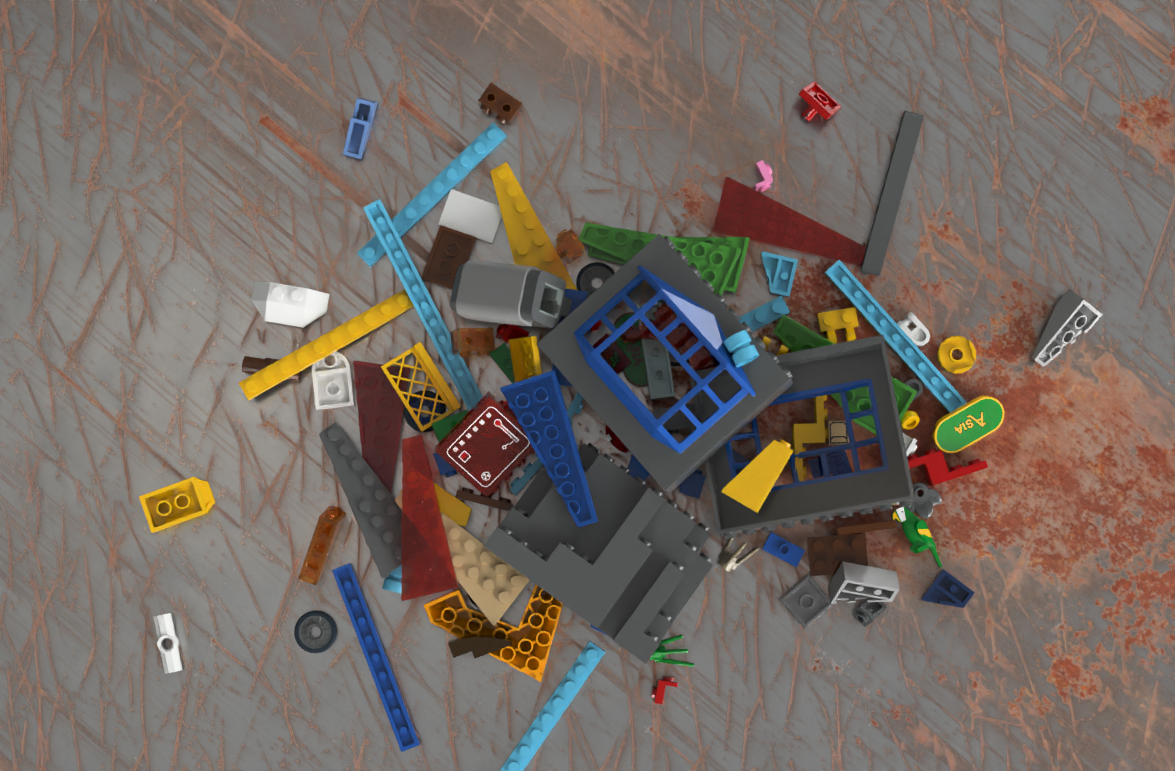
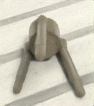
(729, 561)

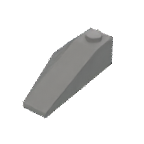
(1069, 319)

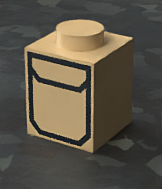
(837, 433)

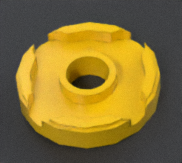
(945, 357)

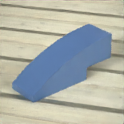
(360, 127)

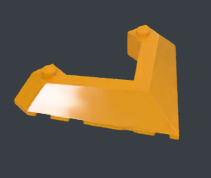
(529, 640)

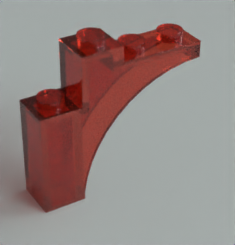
(680, 337)

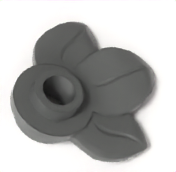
(925, 501)

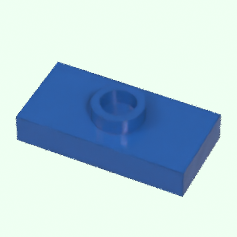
(783, 549)

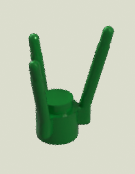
(661, 652)

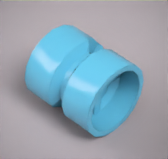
(740, 347)
(393, 582)

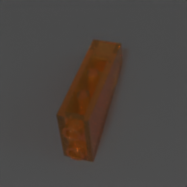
(322, 544)

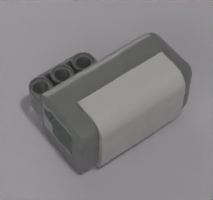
(509, 294)

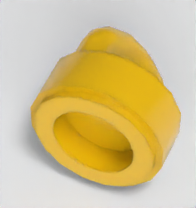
(910, 420)

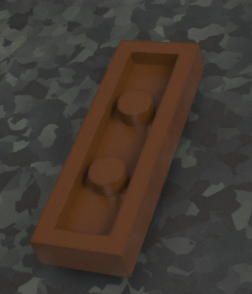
(467, 494)

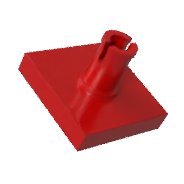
(818, 101)

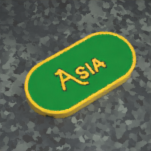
(968, 424)

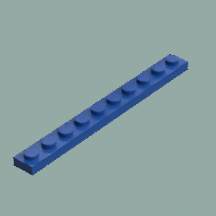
(376, 657)

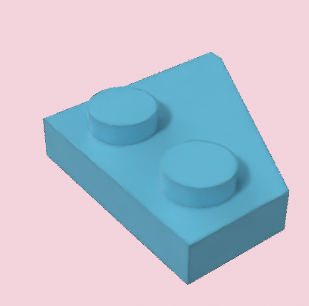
(779, 273)

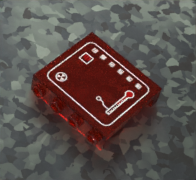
(486, 445)

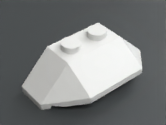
(289, 303)

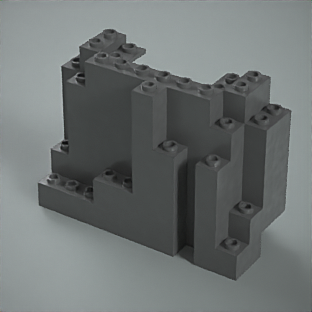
(618, 574)

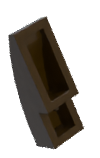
(478, 644)

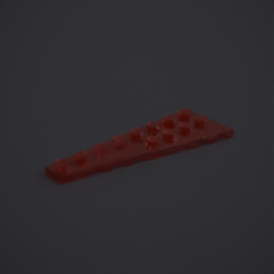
(766, 221)

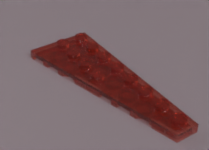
(425, 547)

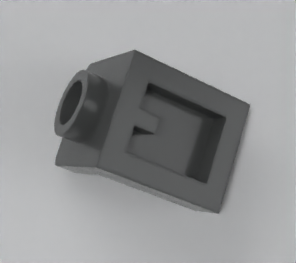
(868, 612)

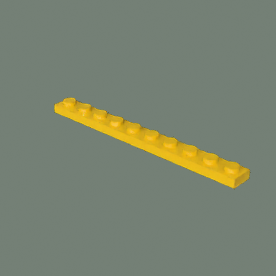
(326, 344)

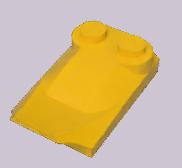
(177, 503)

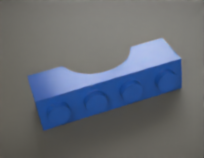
(690, 486)

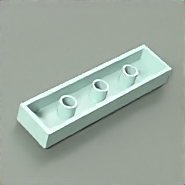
(657, 364)

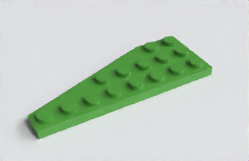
(801, 338)

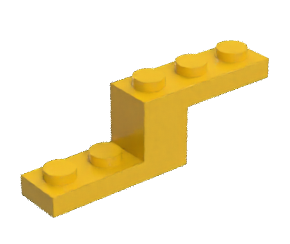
(809, 434)

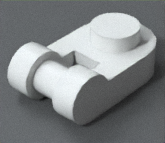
(920, 334)

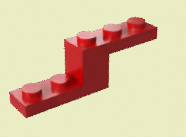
(936, 467)

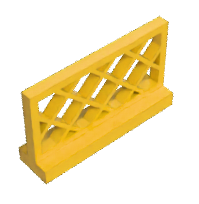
(525, 358)
(435, 378)

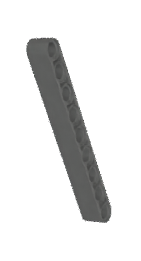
(891, 193)

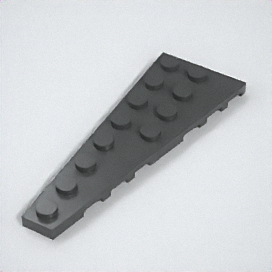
(369, 499)

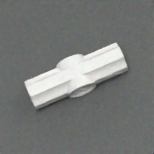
(164, 630)

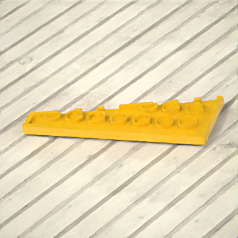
(524, 231)

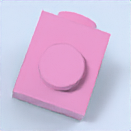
(764, 172)

